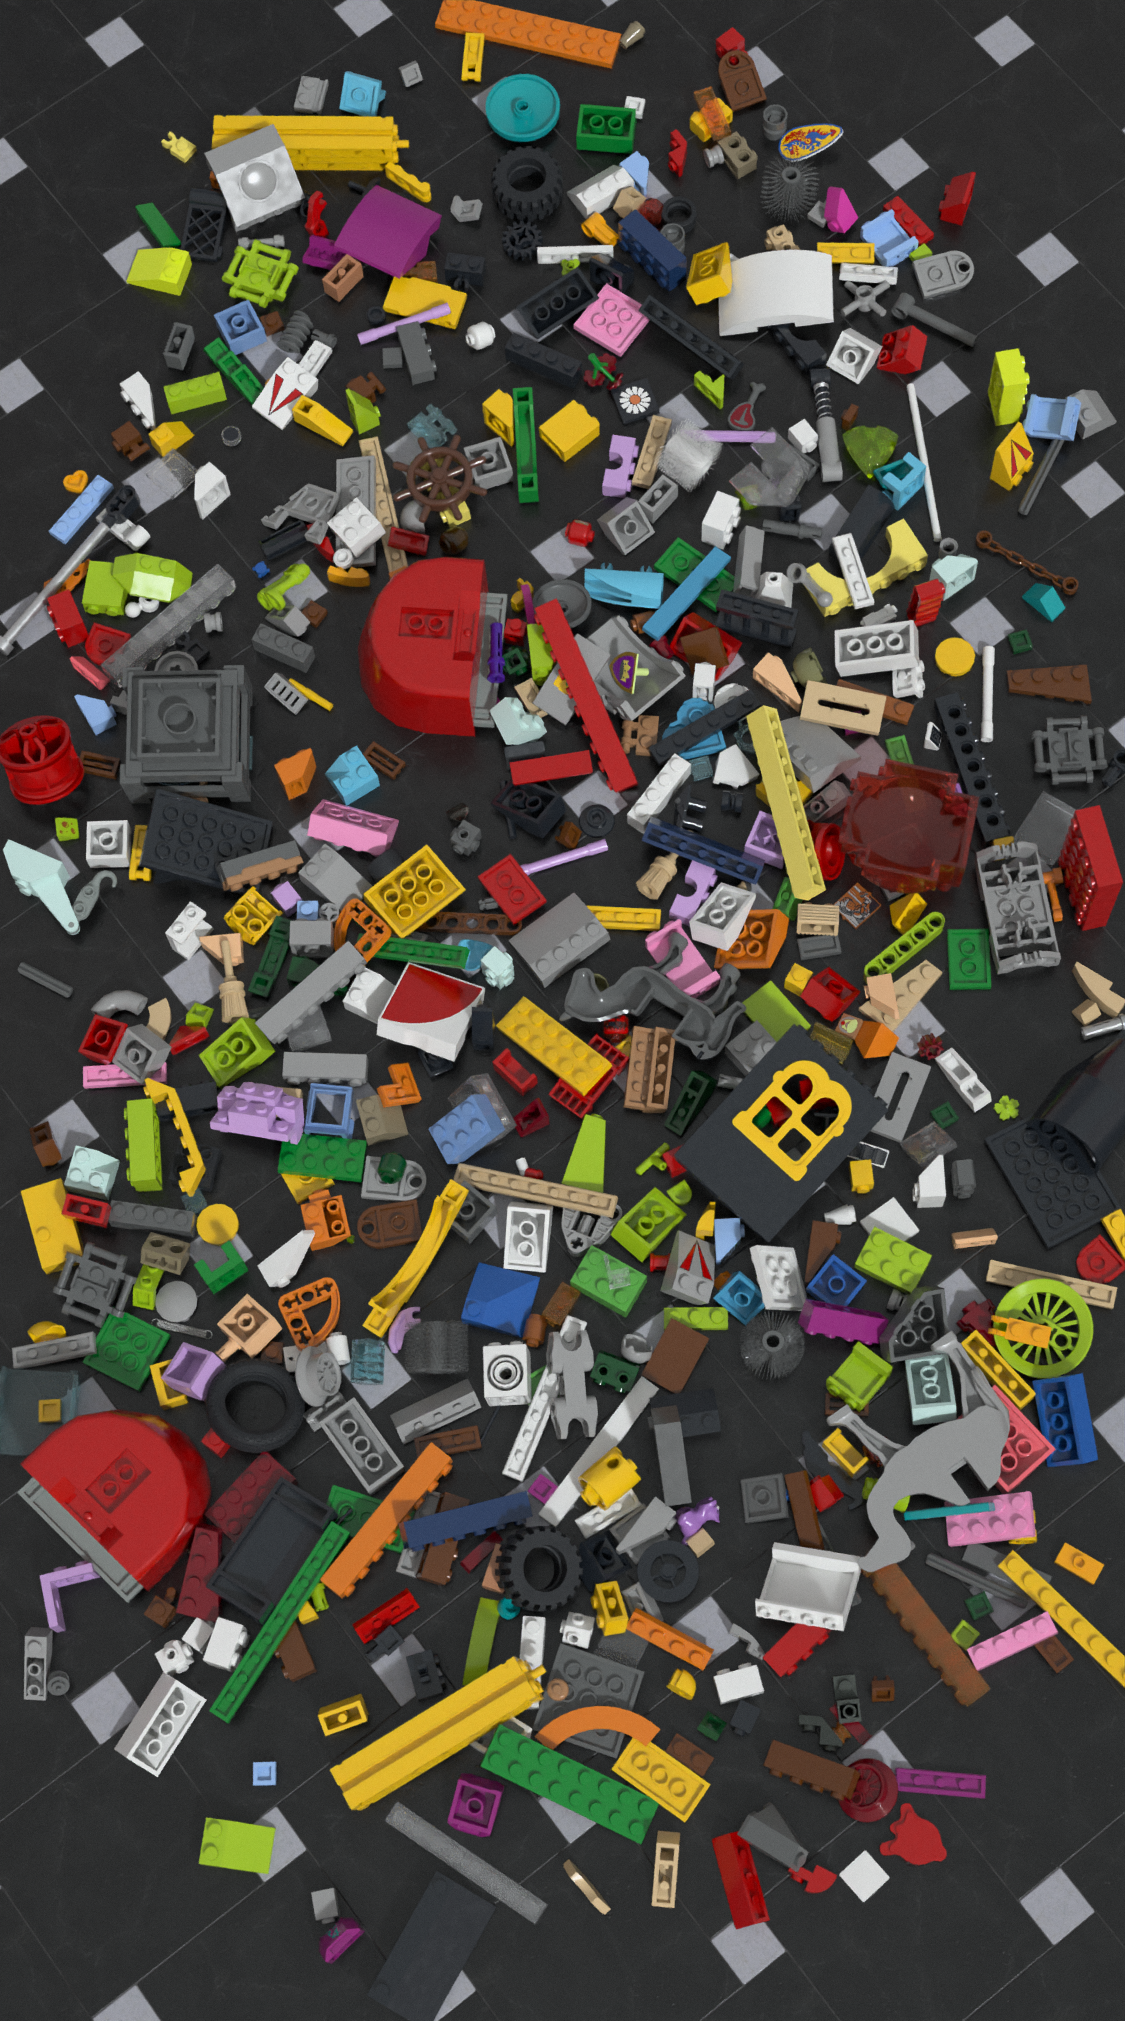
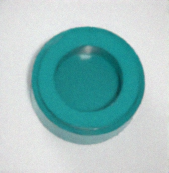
(507, 1609)

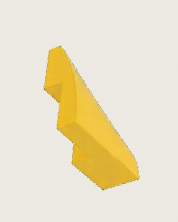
(706, 1222)

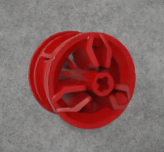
(40, 760)

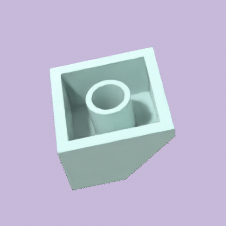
(954, 572)
(516, 724)
(91, 1173)

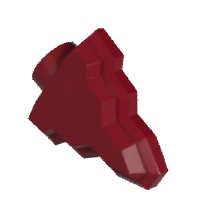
(978, 1318)

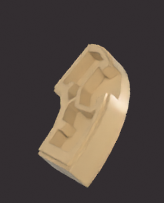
(159, 1018)
(586, 1886)

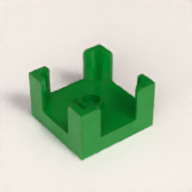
(225, 1273)

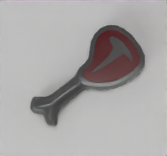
(741, 416)

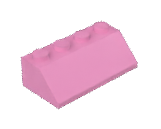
(352, 827)

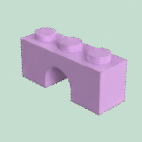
(617, 481)
(700, 878)

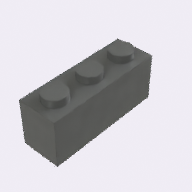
(416, 352)
(283, 648)

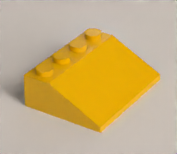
(413, 892)

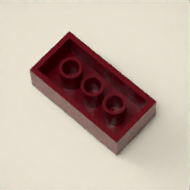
(246, 1495)

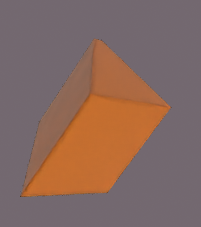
(721, 1279)

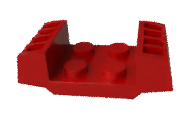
(575, 1101)

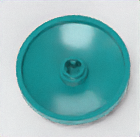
(522, 107)

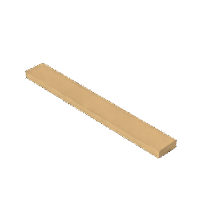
(384, 504)
(537, 1190)

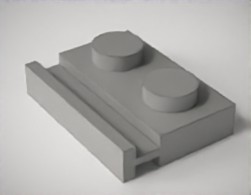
(311, 95)

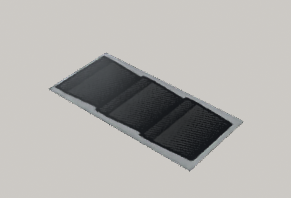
(866, 1151)

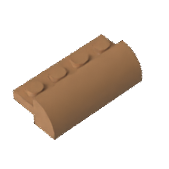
(649, 1069)

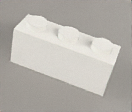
(600, 191)

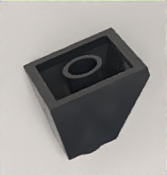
(600, 1560)

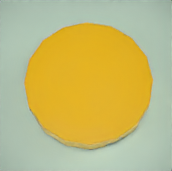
(954, 656)
(217, 1224)

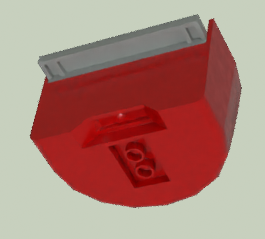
(431, 646)
(121, 1494)

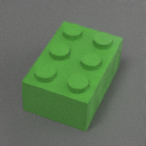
(592, 1281)

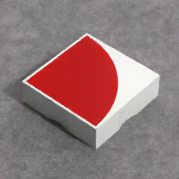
(430, 1011)

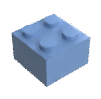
(240, 327)

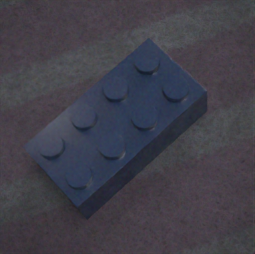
(652, 250)

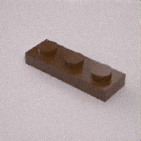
(450, 1441)

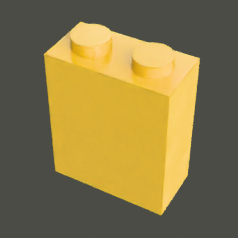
(569, 430)

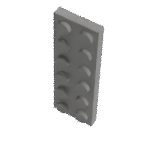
(357, 479)

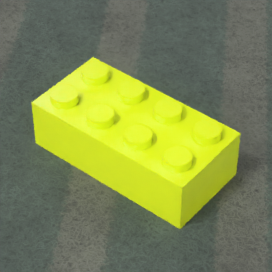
(1008, 386)

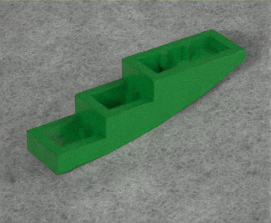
(234, 370)

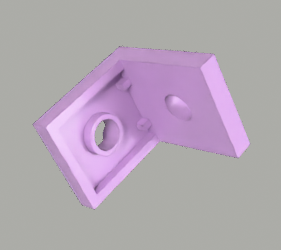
(59, 1578)

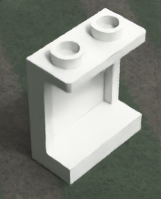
(187, 929)

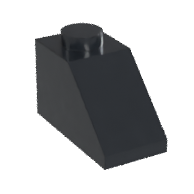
(791, 512)

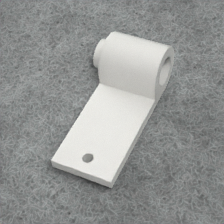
(335, 1345)

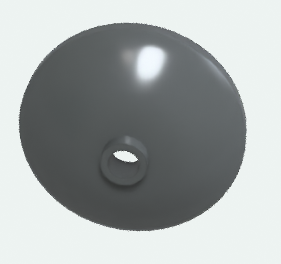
(572, 597)

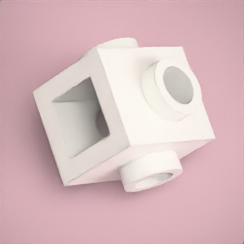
(577, 1629)
(175, 1657)

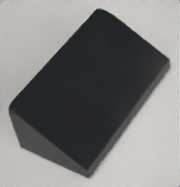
(524, 752)

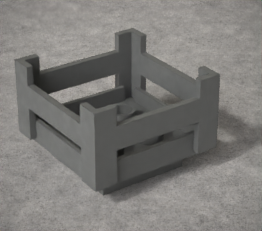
(187, 731)

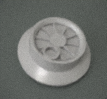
(317, 1375)

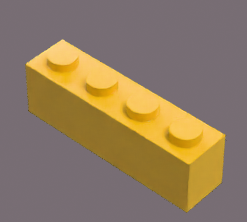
(997, 1370)

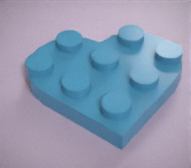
(688, 713)

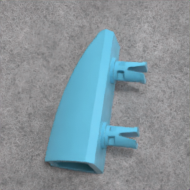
(625, 587)

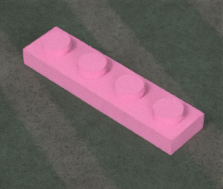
(113, 1076)

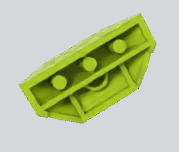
(151, 577)

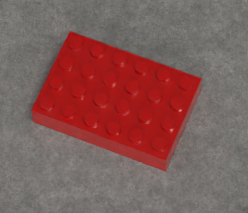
(1090, 868)

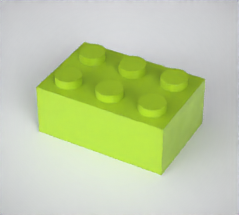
(892, 1261)

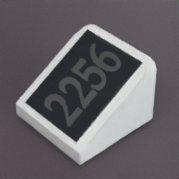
(932, 737)

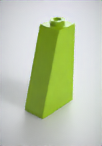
(588, 1156)

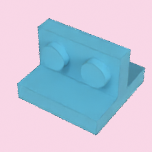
(361, 94)

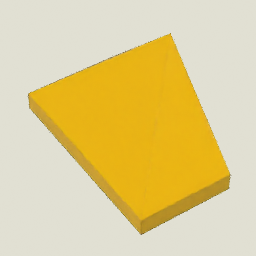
(907, 911)

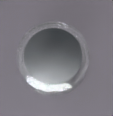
(231, 435)

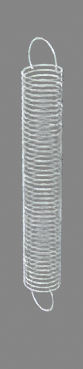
(193, 1329)

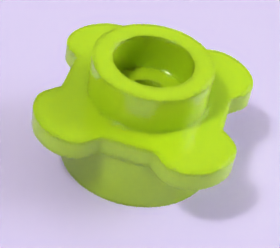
(571, 263)

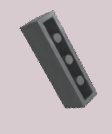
(153, 1219)

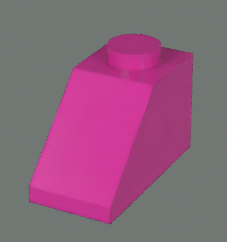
(838, 210)

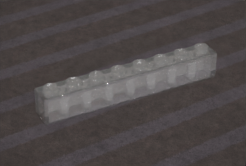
(170, 623)
(466, 1863)

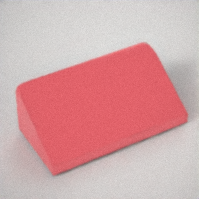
(89, 671)

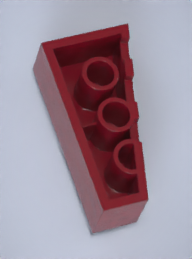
(202, 1564)

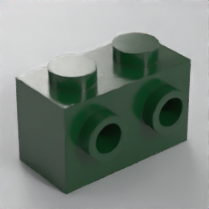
(615, 1367)

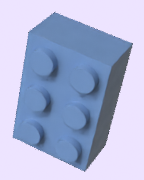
(466, 1129)

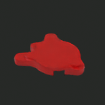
(914, 1839)

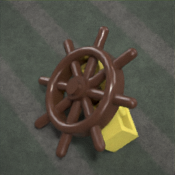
(445, 492)

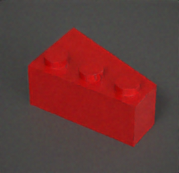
(794, 1646)

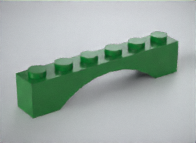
(525, 445)

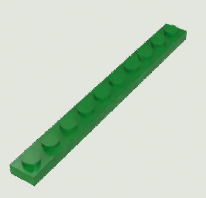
(279, 1622)

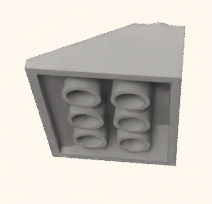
(816, 752)
(560, 939)

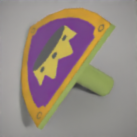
(625, 670)

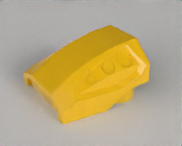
(251, 916)

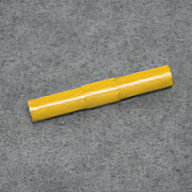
(312, 695)

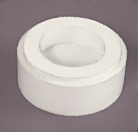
(343, 558)

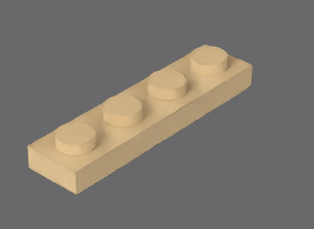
(655, 438)

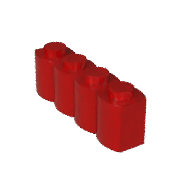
(925, 602)

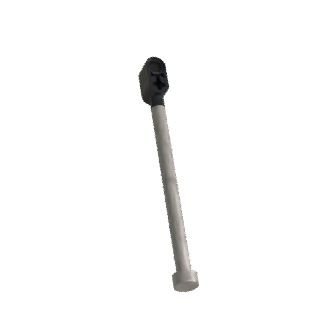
(118, 511)

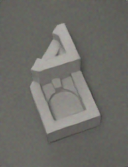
(753, 1646)

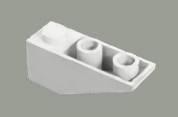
(139, 394)

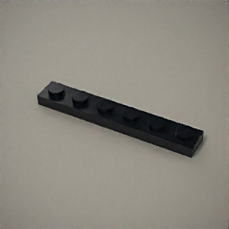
(705, 727)

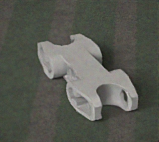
(571, 1379)

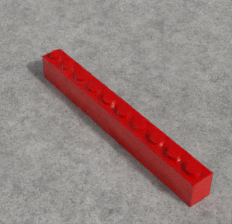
(586, 696)

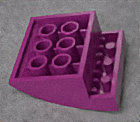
(388, 232)

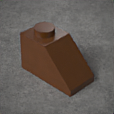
(45, 1144)

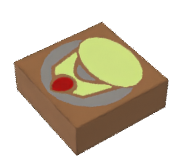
(849, 1026)

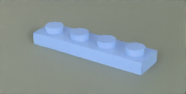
(81, 509)

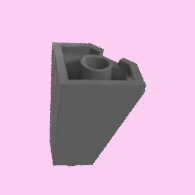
(774, 1836)

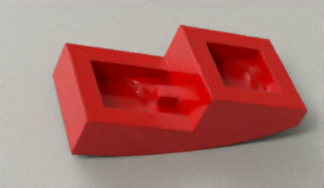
(325, 547)

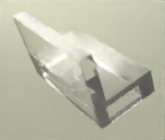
(618, 1277)

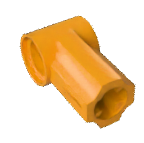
(597, 227)

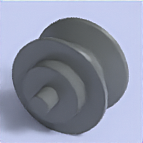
(58, 1682)

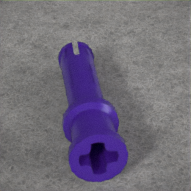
(496, 660)

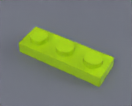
(698, 1317)

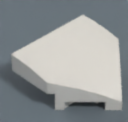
(734, 768)

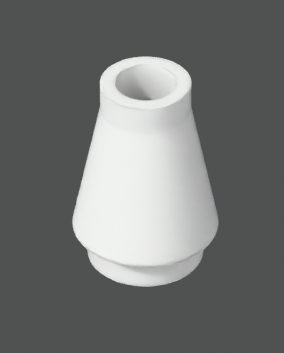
(842, 1216)

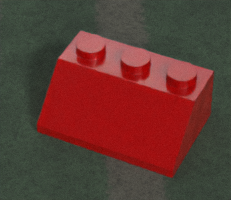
(694, 623)

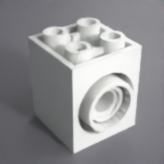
(504, 1361)

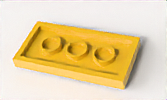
(661, 1778)

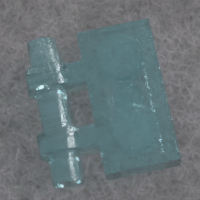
(424, 427)

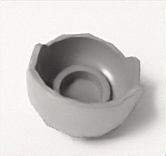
(635, 1349)

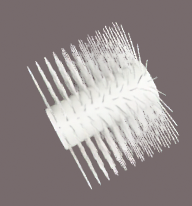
(687, 453)

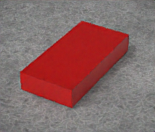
(408, 541)

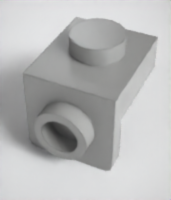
(466, 210)

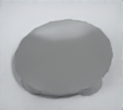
(176, 1301)

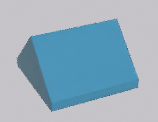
(740, 1297)

